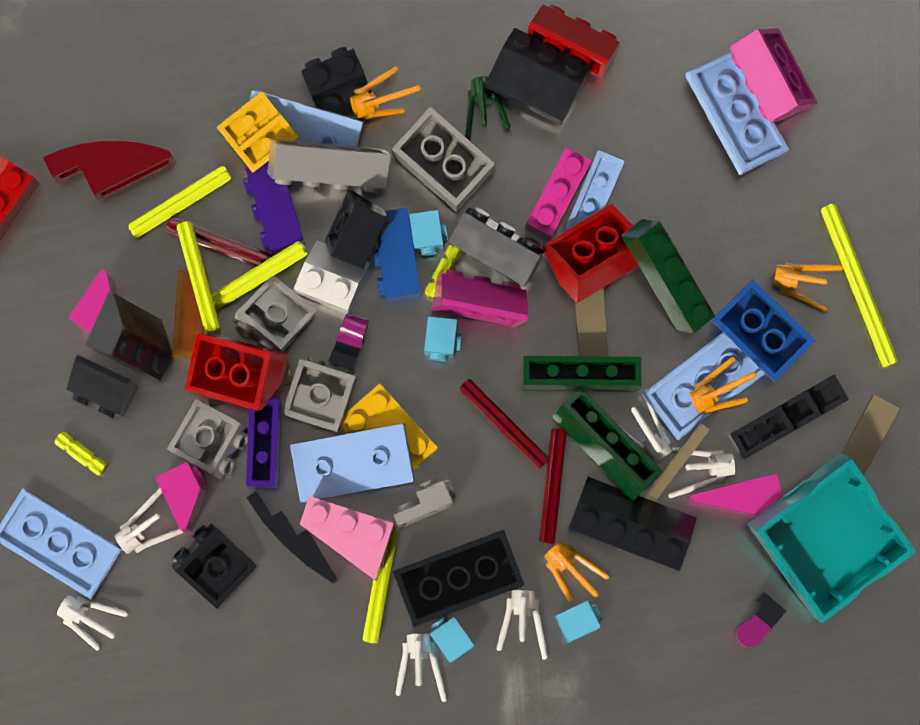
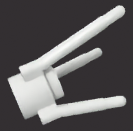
(655, 446)
(719, 464)
(131, 536)
(523, 604)
(74, 611)
(418, 647)

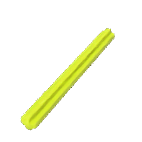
(859, 285)

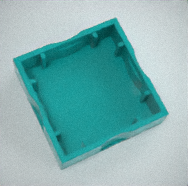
(831, 537)

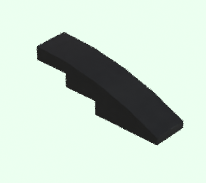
(789, 416)
(300, 545)

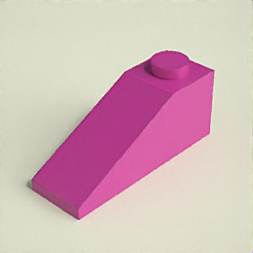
(744, 498)

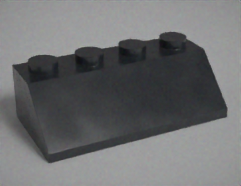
(633, 527)

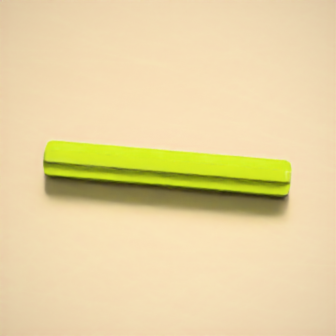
(179, 201)
(258, 274)
(198, 277)
(379, 595)

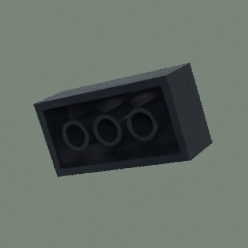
(458, 578)

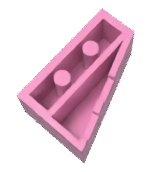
(350, 533)

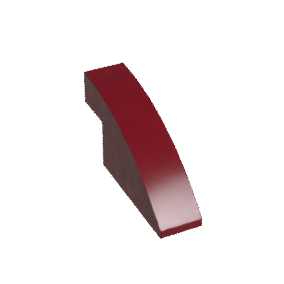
(108, 164)

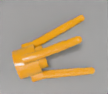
(365, 103)
(789, 275)
(705, 397)
(561, 557)

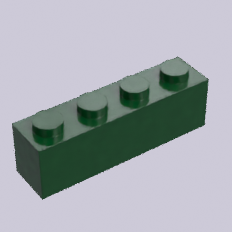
(668, 275)
(581, 371)
(607, 443)

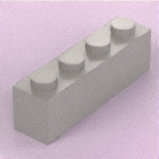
(328, 164)

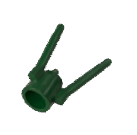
(482, 97)

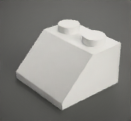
(329, 279)

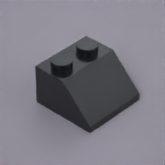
(356, 230)
(100, 386)

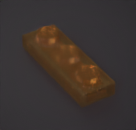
(187, 317)

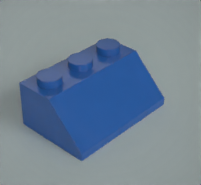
(763, 330)

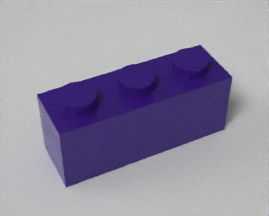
(274, 209)
(264, 446)

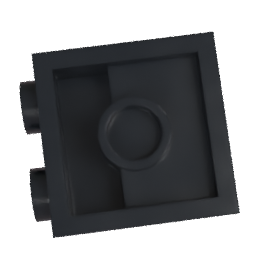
(334, 80)
(212, 564)

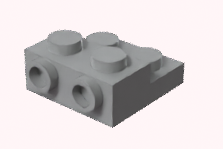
(273, 315)
(319, 394)
(209, 439)
(432, 498)

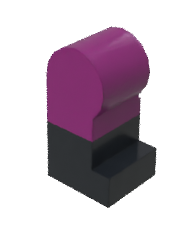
(349, 342)
(760, 623)

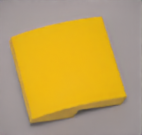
(252, 129)

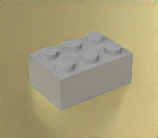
(443, 159)

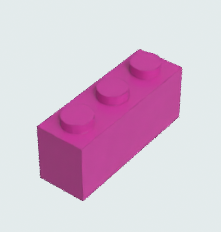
(558, 194)

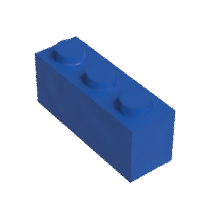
(397, 258)

